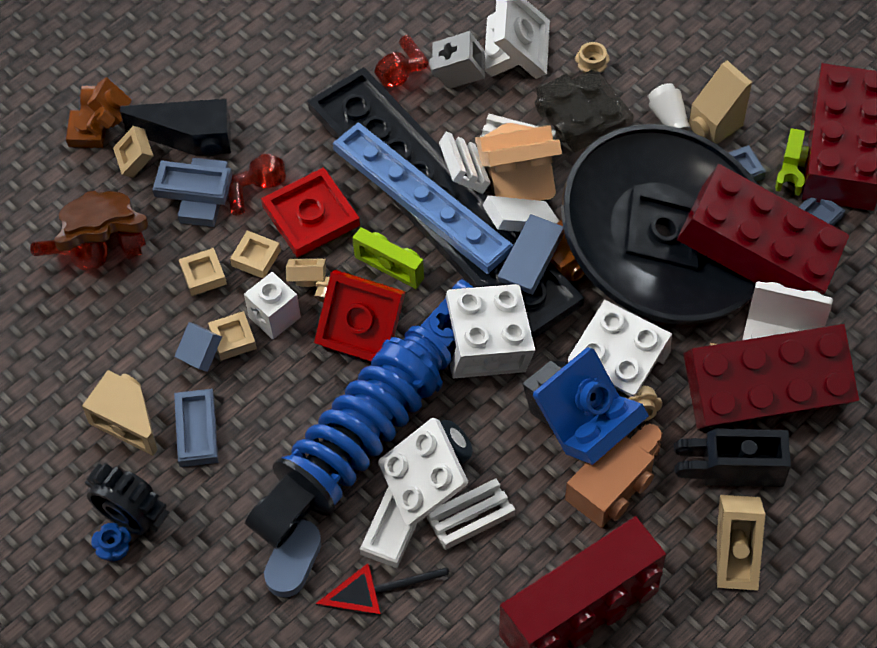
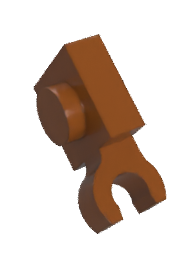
(106, 106)
(77, 132)

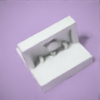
(516, 37)

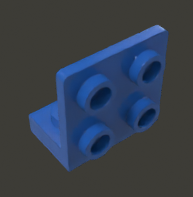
(579, 434)

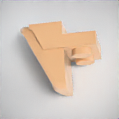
(520, 161)

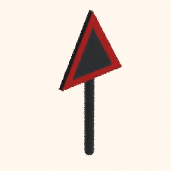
(359, 592)

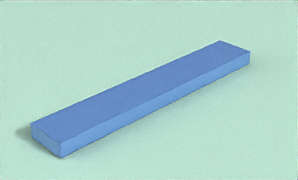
(423, 198)

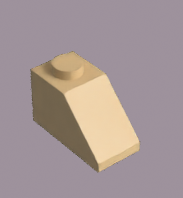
(721, 104)
(121, 411)
(739, 542)

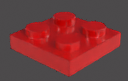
(310, 212)
(358, 315)

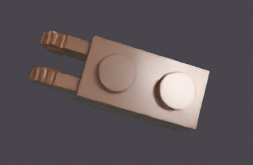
(605, 487)

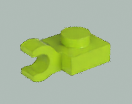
(794, 156)

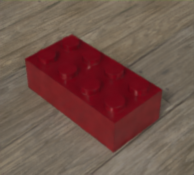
(843, 138)
(761, 234)
(770, 376)
(585, 591)

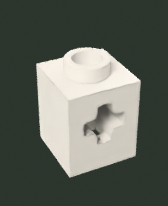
(272, 305)

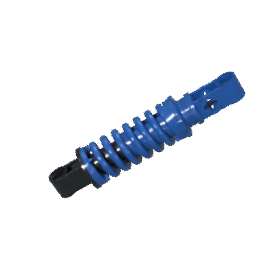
(354, 426)

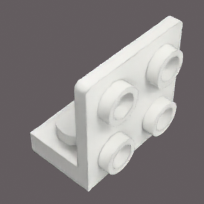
(784, 310)
(489, 331)
(624, 346)

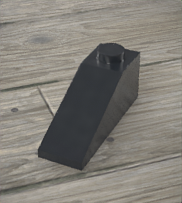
(188, 126)

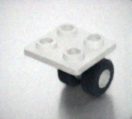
(426, 468)

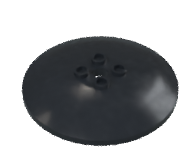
(610, 217)

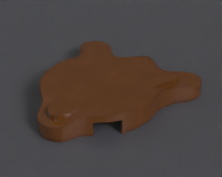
(96, 217)

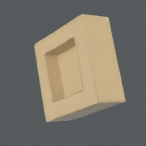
(133, 151)
(255, 254)
(202, 271)
(306, 271)
(235, 334)

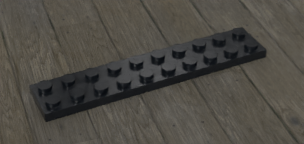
(366, 101)

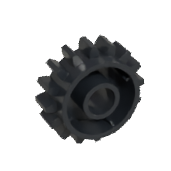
(125, 499)

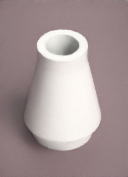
(668, 106)

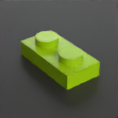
(389, 258)

